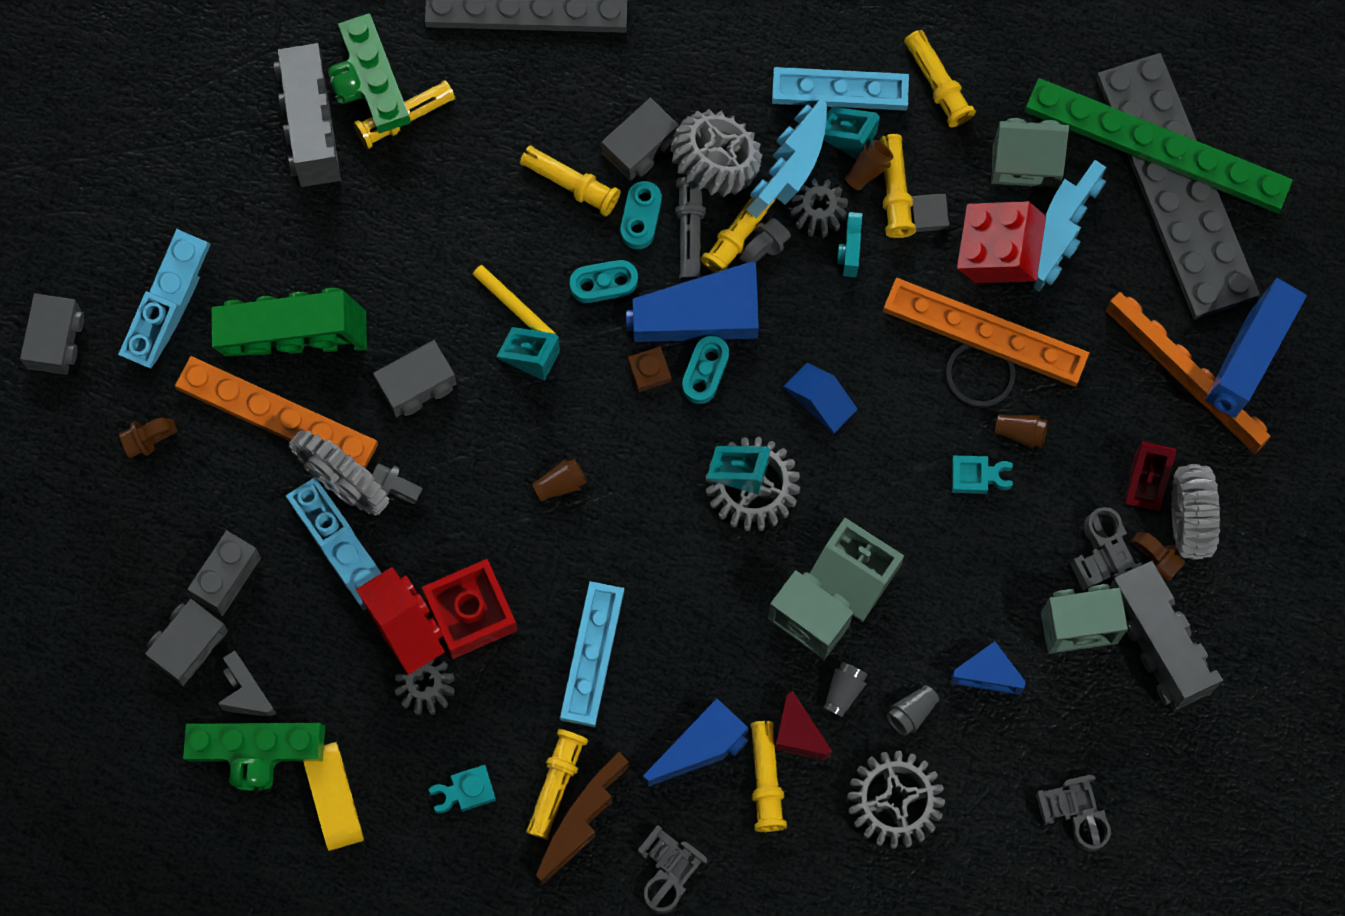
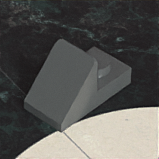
(249, 698)

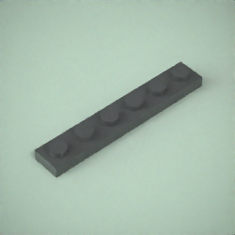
(529, 15)

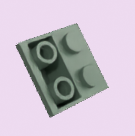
(1029, 153)
(856, 567)

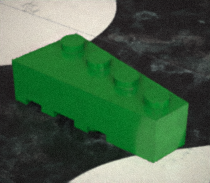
(289, 324)

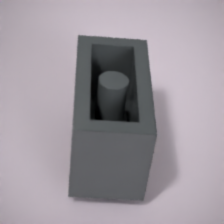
(640, 140)
(52, 334)
(415, 379)
(224, 573)
(185, 641)

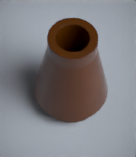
(869, 164)
(1024, 429)
(560, 480)

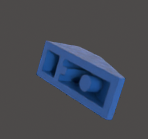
(703, 743)

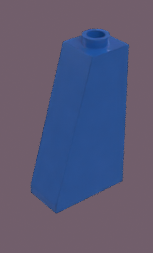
(707, 306)
(1255, 347)

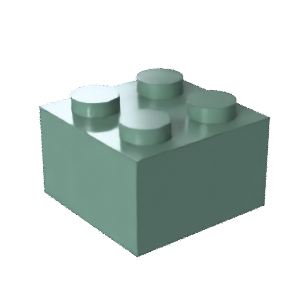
(810, 613)
(1083, 619)

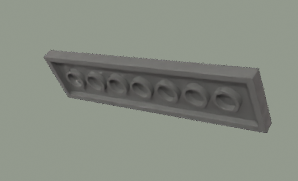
(1184, 210)

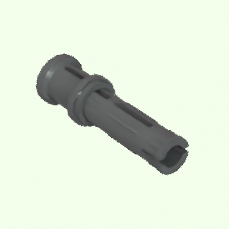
(690, 214)

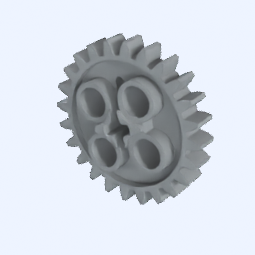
(339, 472)

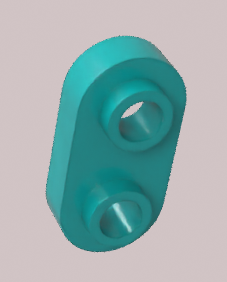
(641, 213)
(602, 279)
(705, 371)

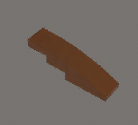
(574, 830)

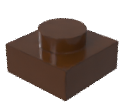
(649, 369)

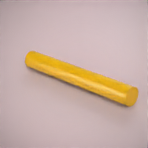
(510, 300)

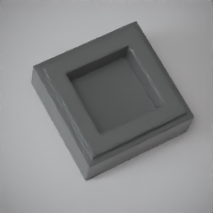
(930, 212)

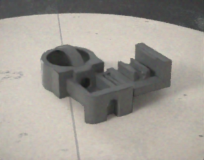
(1111, 558)
(1075, 801)
(676, 862)

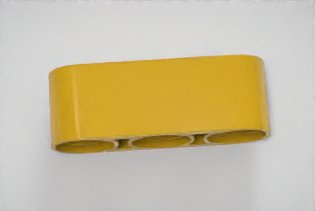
(333, 799)

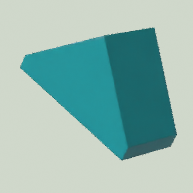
(850, 129)
(530, 351)
(739, 467)

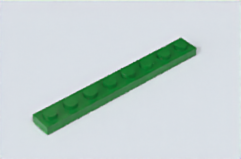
(1159, 146)

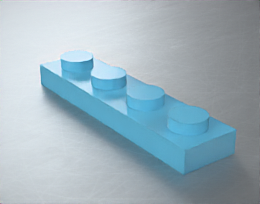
(840, 88)
(592, 654)

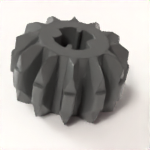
(819, 197)
(432, 694)

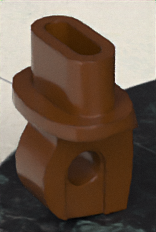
(143, 437)
(1164, 558)

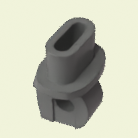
(767, 239)
(395, 485)

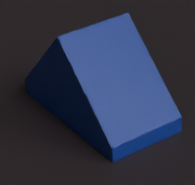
(821, 396)
(989, 671)

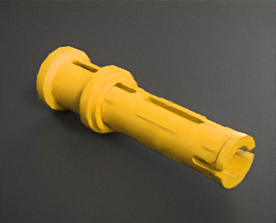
(945, 89)
(441, 94)
(583, 186)
(897, 200)
(732, 240)
(560, 767)
(768, 794)

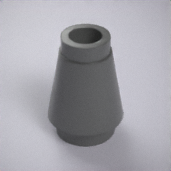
(844, 688)
(912, 710)

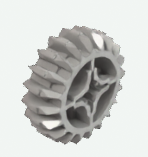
(716, 153)
(782, 497)
(1195, 511)
(910, 794)

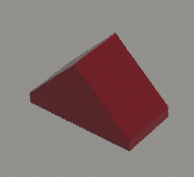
(1149, 475)
(798, 732)

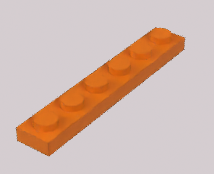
(986, 332)
(1178, 363)
(268, 409)

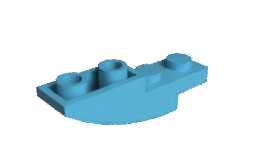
(795, 158)
(1062, 221)
(166, 301)
(333, 536)

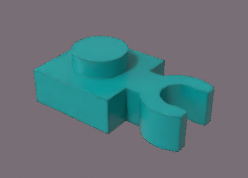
(849, 252)
(973, 474)
(470, 789)

